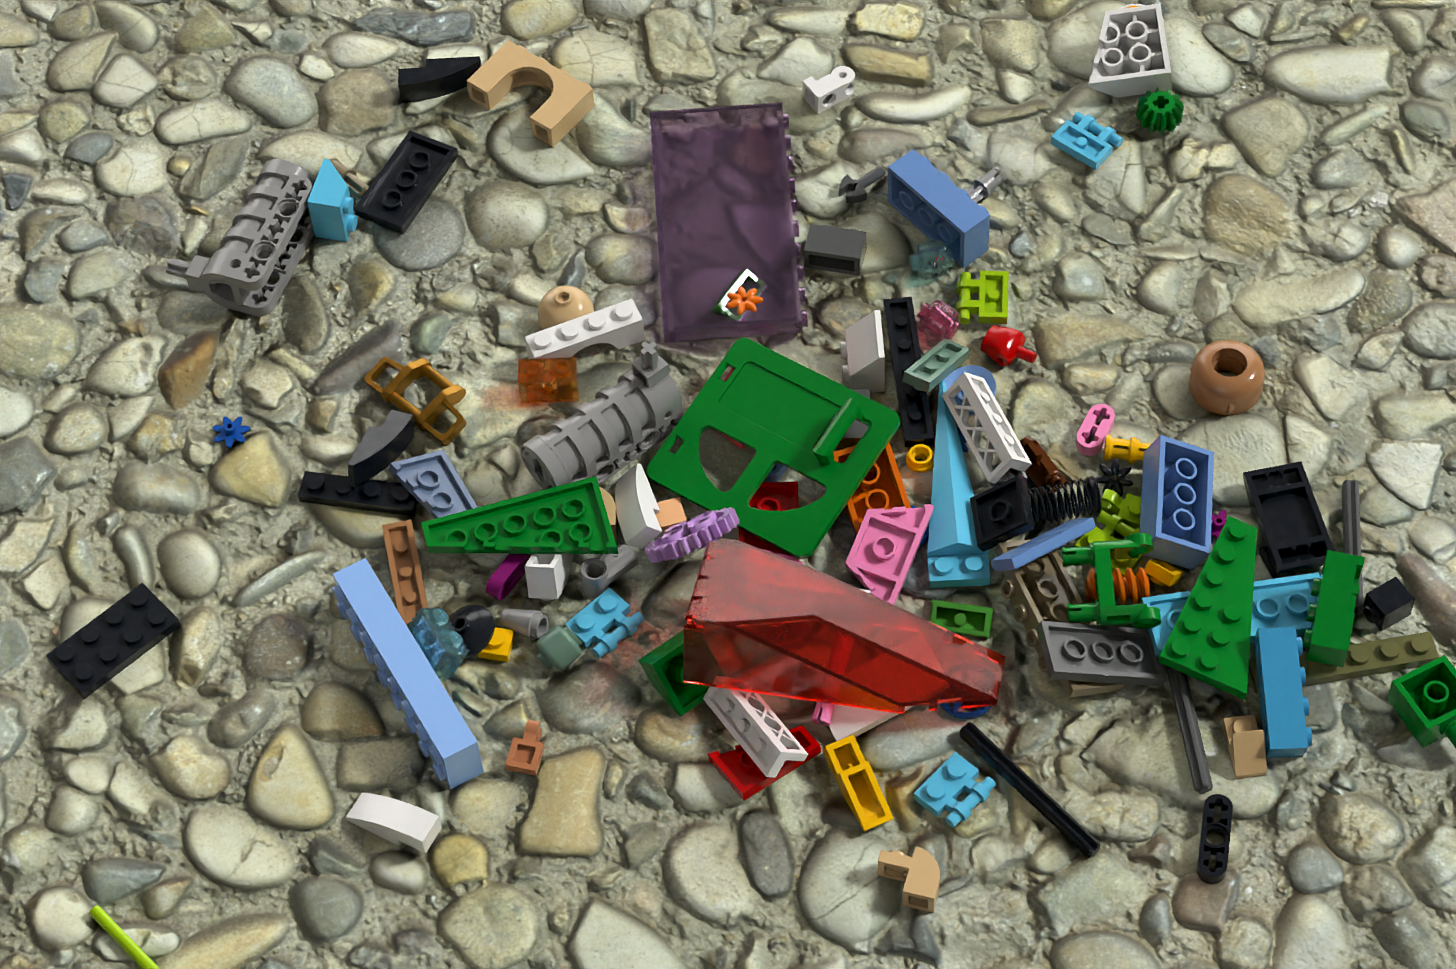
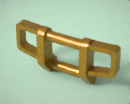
(449, 396)

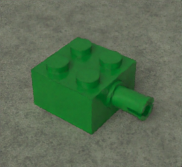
(1427, 701)

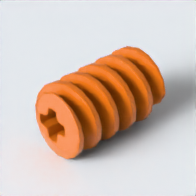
(1124, 587)

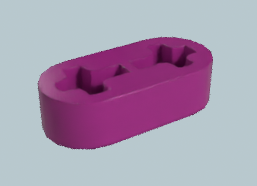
(507, 575)

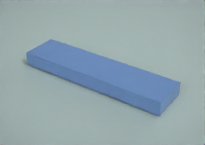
(1043, 544)

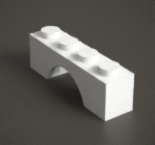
(613, 325)

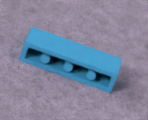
(1281, 692)

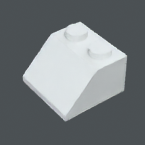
(864, 354)

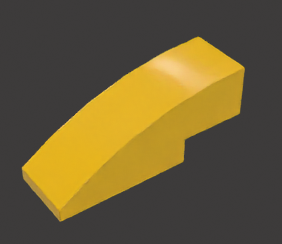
(857, 783)

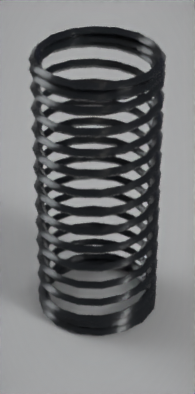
(1091, 492)

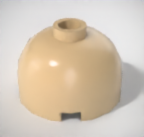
(563, 305)

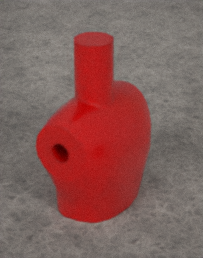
(1005, 345)

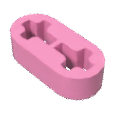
(1089, 427)

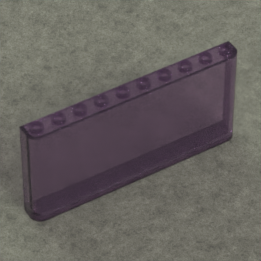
(726, 210)

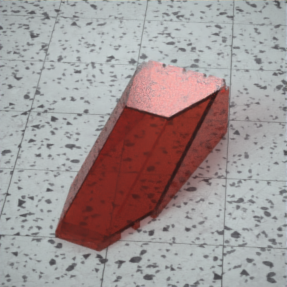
(813, 638)

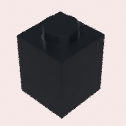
(1388, 604)

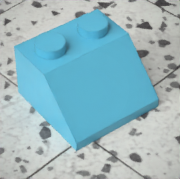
(331, 205)

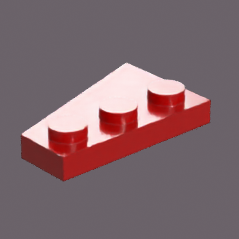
(746, 776)

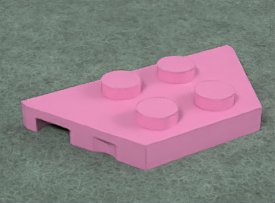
(887, 548)

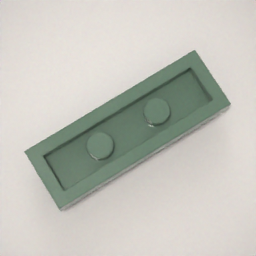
(935, 365)

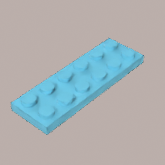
(1275, 604)

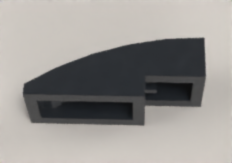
(436, 79)
(380, 447)

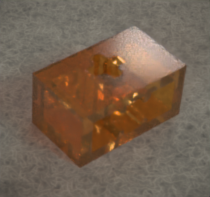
(548, 380)

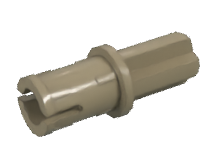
(354, 184)

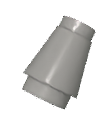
(525, 622)

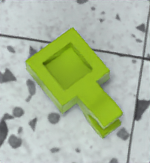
(1127, 509)

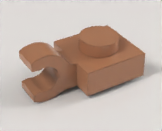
(526, 753)

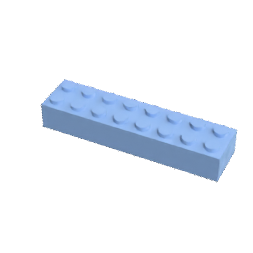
(407, 673)

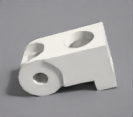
(829, 89)

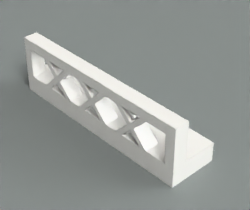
(988, 419)
(755, 728)

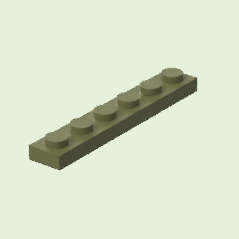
(1368, 659)

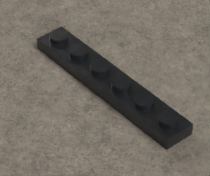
(904, 352)

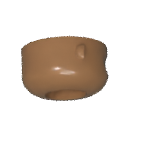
(1223, 393)

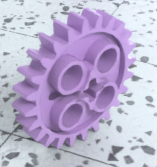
(687, 536)

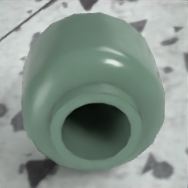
(558, 647)

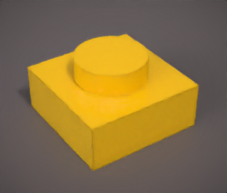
(1163, 572)
(499, 646)

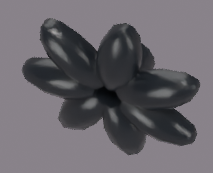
(1120, 480)

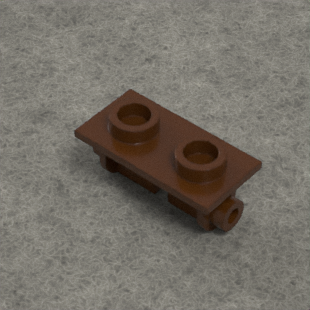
(1042, 469)

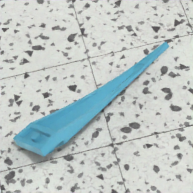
(952, 541)

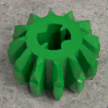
(1160, 111)

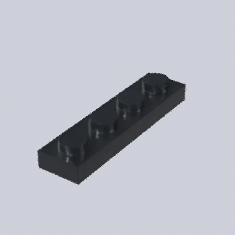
(369, 496)

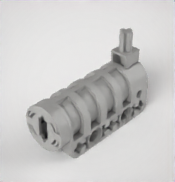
(256, 243)
(610, 429)

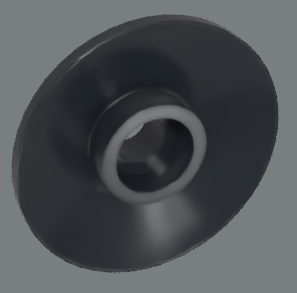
(475, 627)

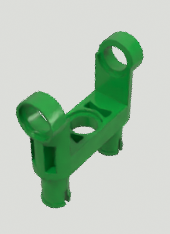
(1099, 557)

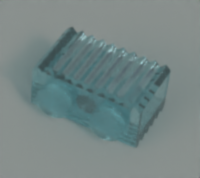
(438, 640)

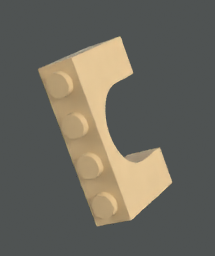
(516, 67)

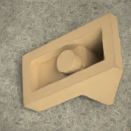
(1245, 746)

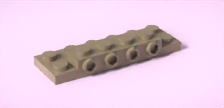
(1042, 594)

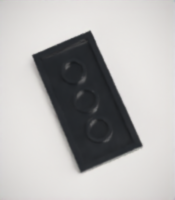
(406, 182)
(113, 640)

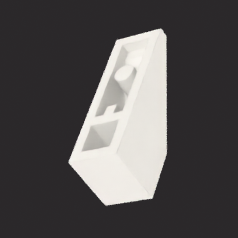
(547, 575)

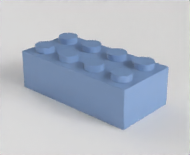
(938, 207)
(1177, 501)

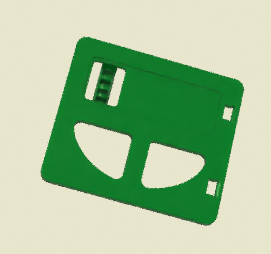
(788, 420)

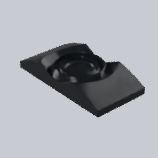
(1288, 517)

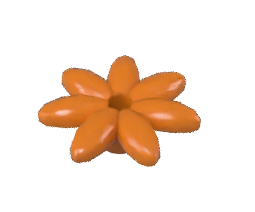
(743, 300)

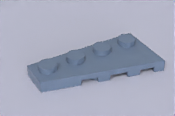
(433, 483)

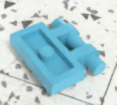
(1083, 145)
(601, 616)
(947, 784)

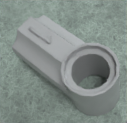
(606, 569)

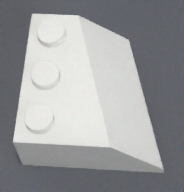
(1132, 53)

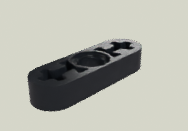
(1207, 849)

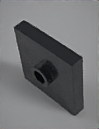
(1002, 513)

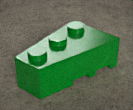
(1333, 608)

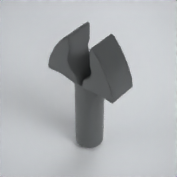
(859, 185)

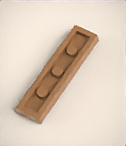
(405, 569)

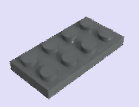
(1100, 654)

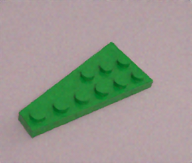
(543, 522)
(1216, 620)

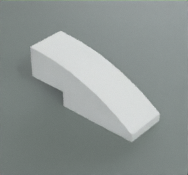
(636, 508)
(395, 820)

